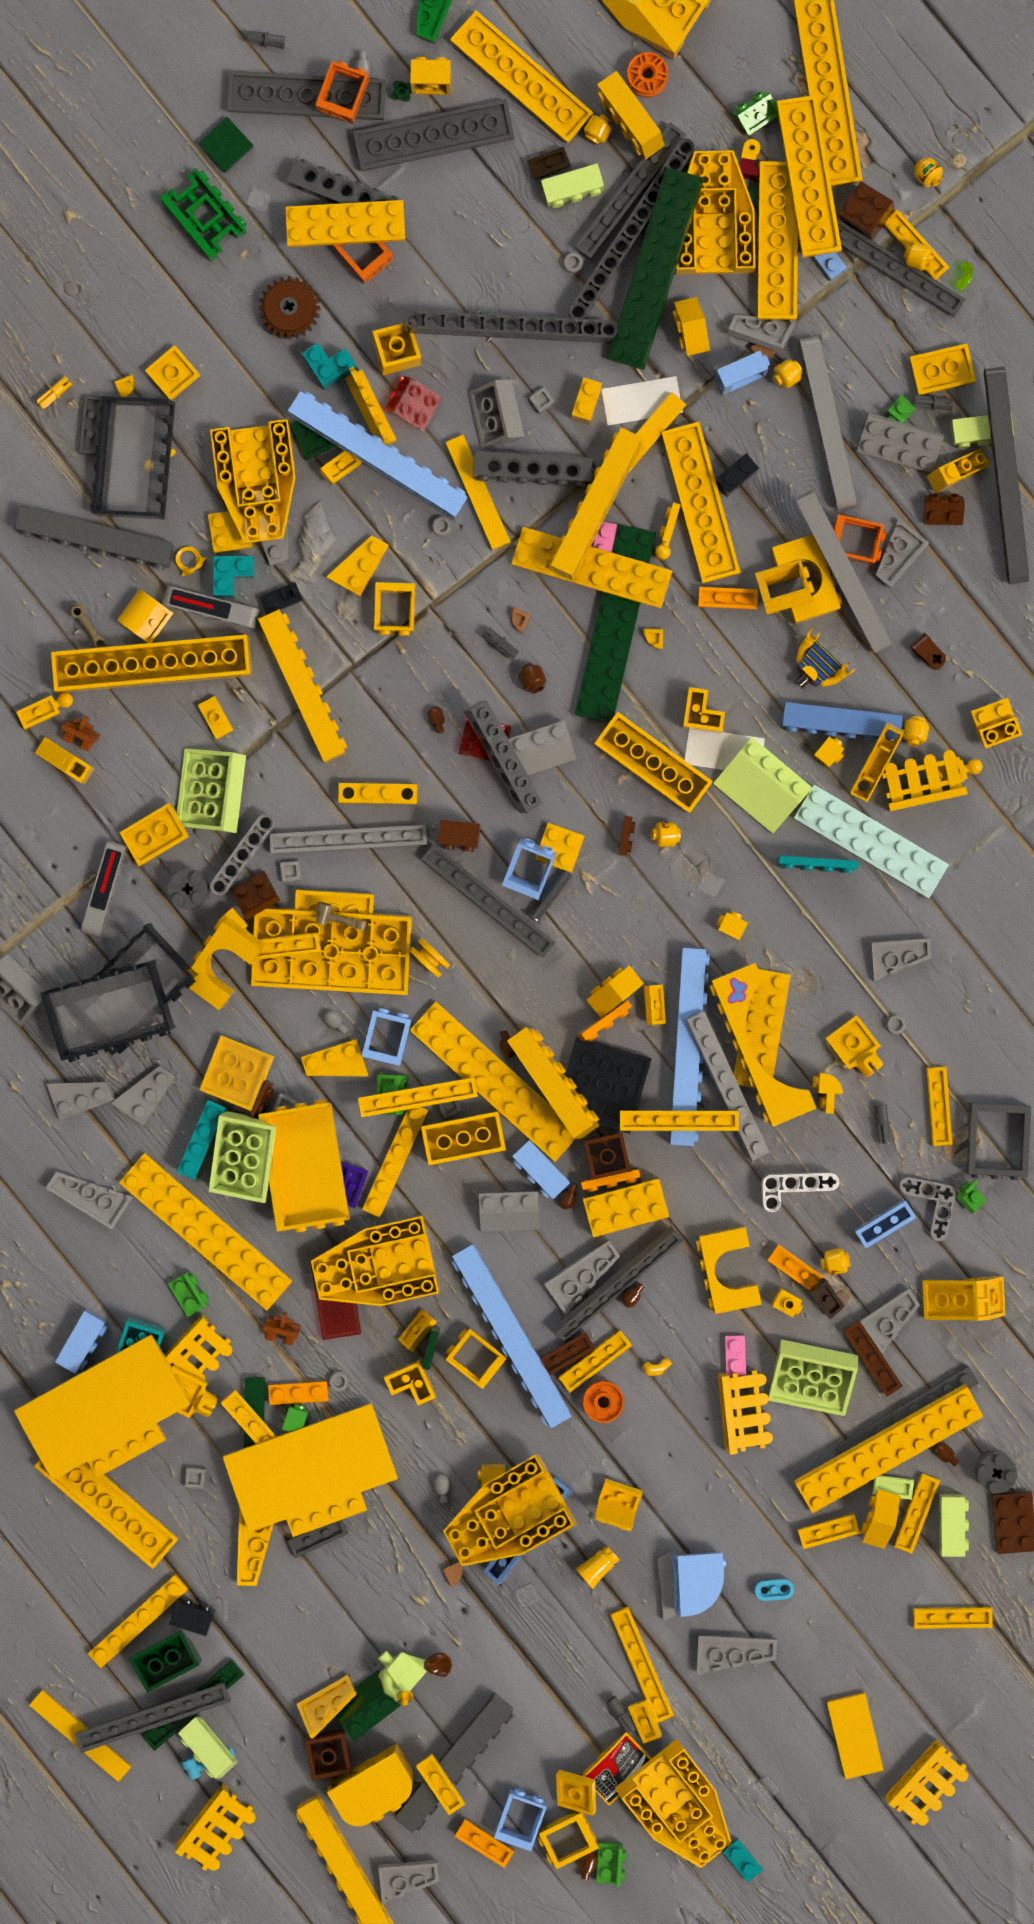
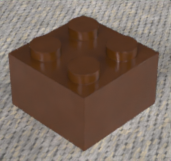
(866, 210)
(459, 834)
(607, 1155)
(329, 1754)

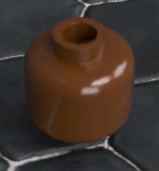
(532, 678)

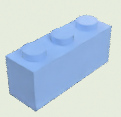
(540, 1169)
(884, 1223)
(82, 1341)

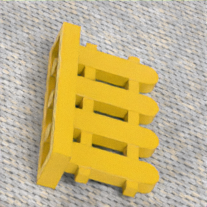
(369, 406)
(915, 788)
(194, 1348)
(740, 1421)
(918, 1775)
(216, 1818)

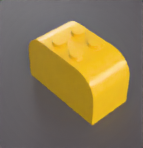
(373, 1787)

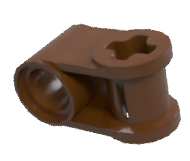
(925, 648)

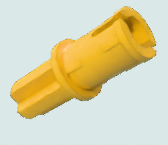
(54, 392)

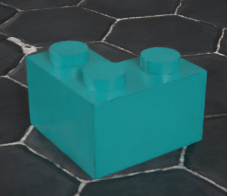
(326, 369)
(228, 569)
(137, 1330)

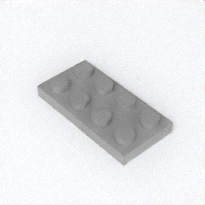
(900, 442)

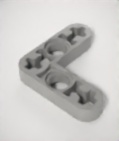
(939, 1202)

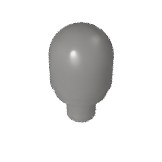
(363, 63)
(335, 1022)
(442, 1487)

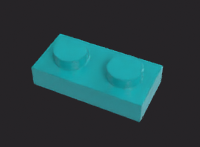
(743, 1860)

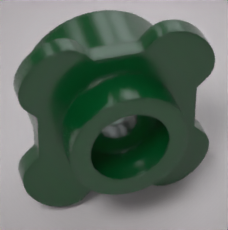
(406, 87)

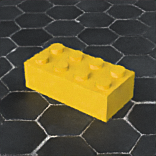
(630, 115)
(463, 1138)
(625, 1207)

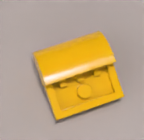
(144, 616)
(995, 723)
(829, 1087)

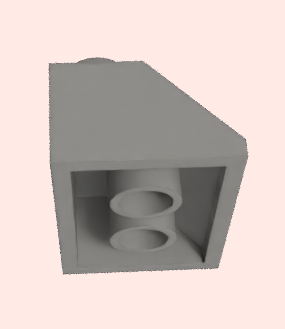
(496, 413)
(544, 748)
(18, 991)
(509, 1210)

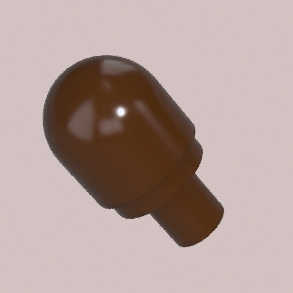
(436, 718)
(505, 1048)
(568, 1197)
(632, 1296)
(946, 1454)
(588, 1865)

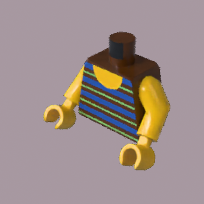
(818, 664)

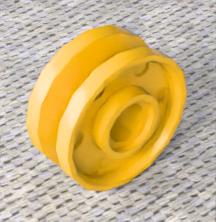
(429, 957)

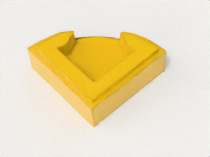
(125, 386)
(654, 637)

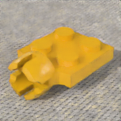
(856, 1046)
(201, 1400)

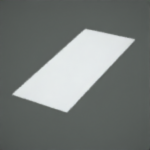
(637, 400)
(714, 749)

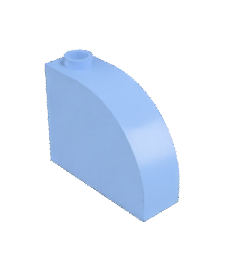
(697, 1581)

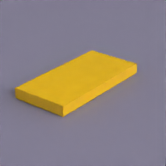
(855, 1735)

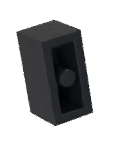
(737, 474)
(192, 1616)

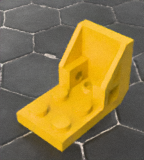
(964, 1299)

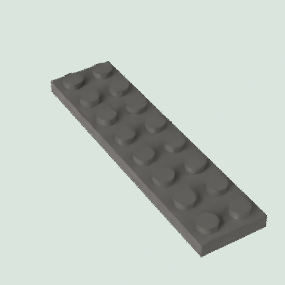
(299, 93)
(434, 135)

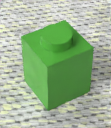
(295, 1417)

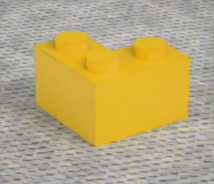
(691, 325)
(697, 716)
(614, 990)
(411, 1377)
(881, 1519)

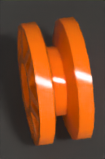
(644, 63)
(603, 1413)

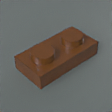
(625, 844)

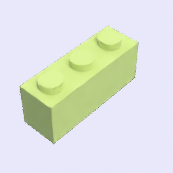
(572, 186)
(971, 431)
(953, 1525)
(207, 1748)

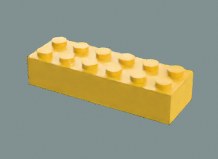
(653, 763)
(553, 1082)

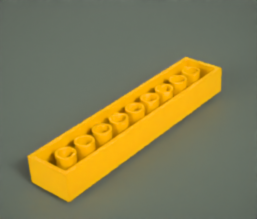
(151, 664)

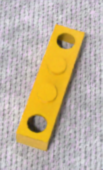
(877, 762)
(378, 793)

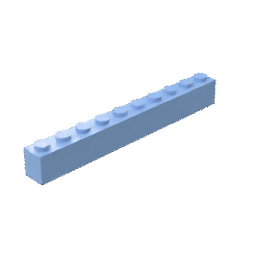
(377, 455)
(687, 1053)
(514, 1339)

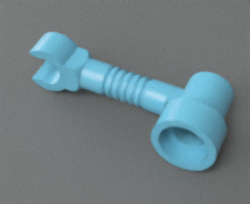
(193, 1767)

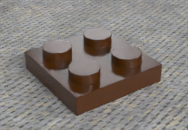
(255, 895)

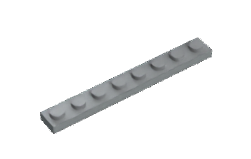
(348, 839)
(726, 1084)

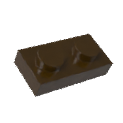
(548, 163)
(826, 1298)

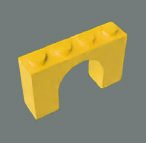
(826, 599)
(228, 937)
(722, 1297)

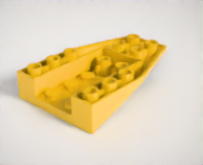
(658, 22)
(723, 220)
(256, 477)
(378, 1265)
(510, 1515)
(677, 1805)

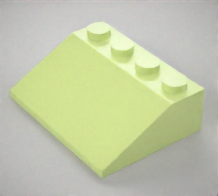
(762, 785)
(211, 790)
(242, 1157)
(813, 1377)

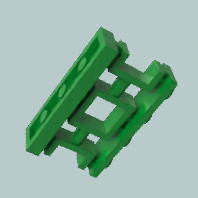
(192, 223)

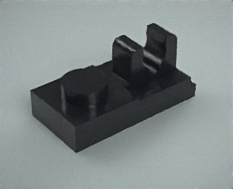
(281, 598)

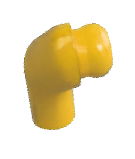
(656, 1370)

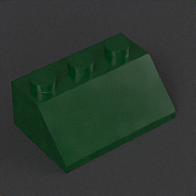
(165, 1660)
(366, 1707)

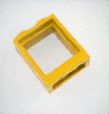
(780, 574)
(407, 588)
(491, 1370)
(560, 1823)

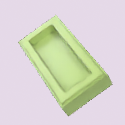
(895, 1485)

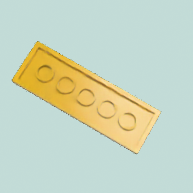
(345, 223)
(764, 1023)

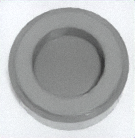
(573, 263)
(442, 526)
(896, 1024)
(339, 1381)

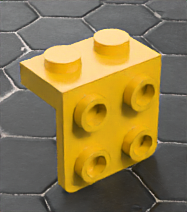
(618, 1504)

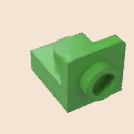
(900, 410)
(970, 1196)

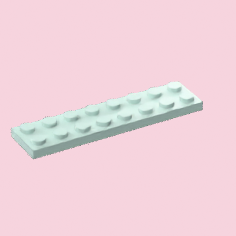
(871, 841)

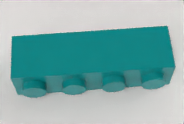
(201, 1140)

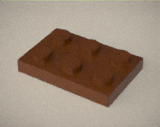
(1013, 1522)

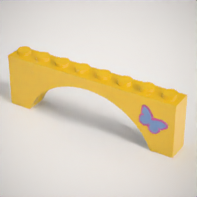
(734, 995)

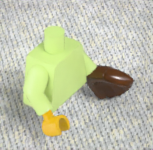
(406, 1670)

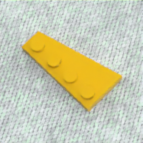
(251, 1552)

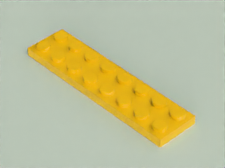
(521, 77)
(808, 176)
(776, 245)
(700, 502)
(598, 571)
(116, 1512)

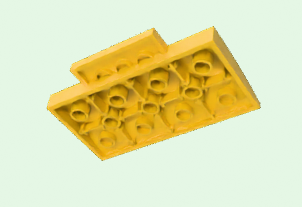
(349, 957)
(105, 1411)
(312, 1472)

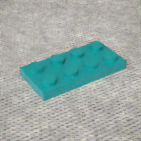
(825, 865)

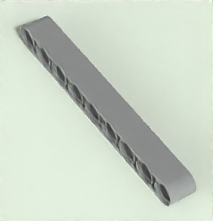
(827, 422)
(843, 571)

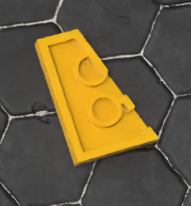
(360, 566)
(336, 1061)
(325, 1705)

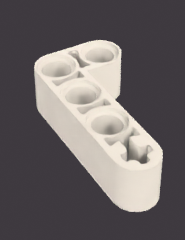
(799, 1186)

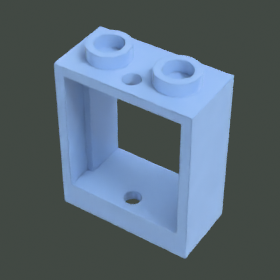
(742, 372)
(524, 886)
(383, 1013)
(515, 1838)

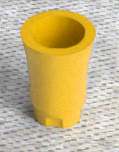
(597, 1566)

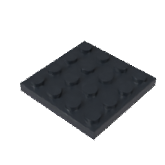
(607, 1079)

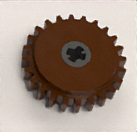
(282, 319)

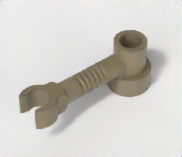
(87, 625)
(325, 914)

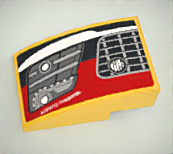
(616, 1765)

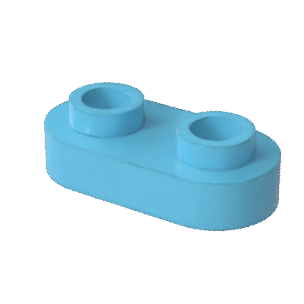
(774, 1591)

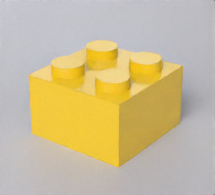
(431, 76)
(396, 349)

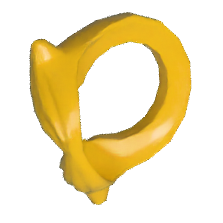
(199, 561)

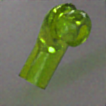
(967, 276)

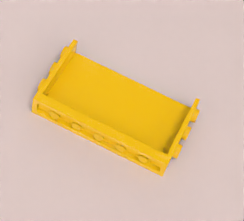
(306, 1168)

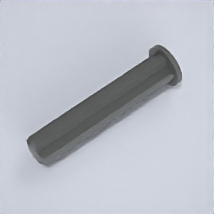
(550, 896)

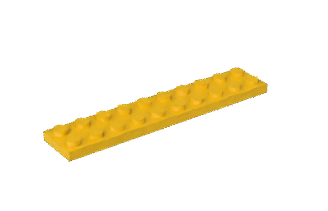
(828, 81)
(493, 1080)
(206, 1231)
(888, 1448)

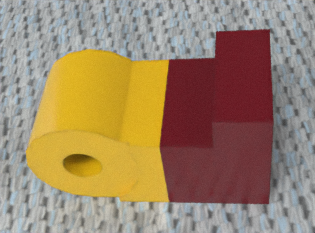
(750, 152)

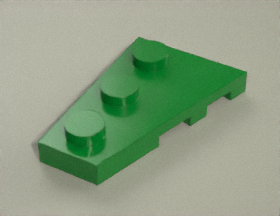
(431, 18)

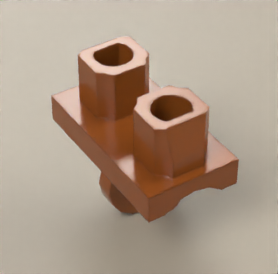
(82, 730)
(281, 1326)

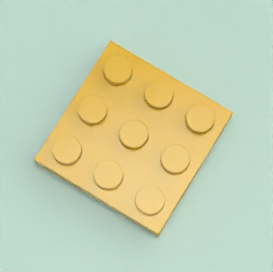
(236, 1073)

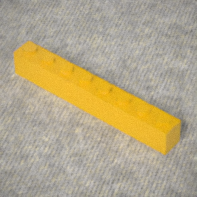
(596, 504)
(302, 686)
(342, 1862)

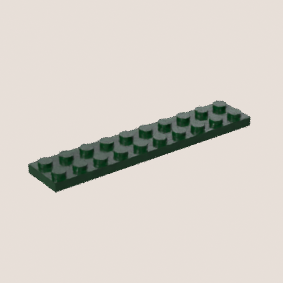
(655, 268)
(612, 635)

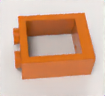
(335, 110)
(373, 268)
(879, 537)

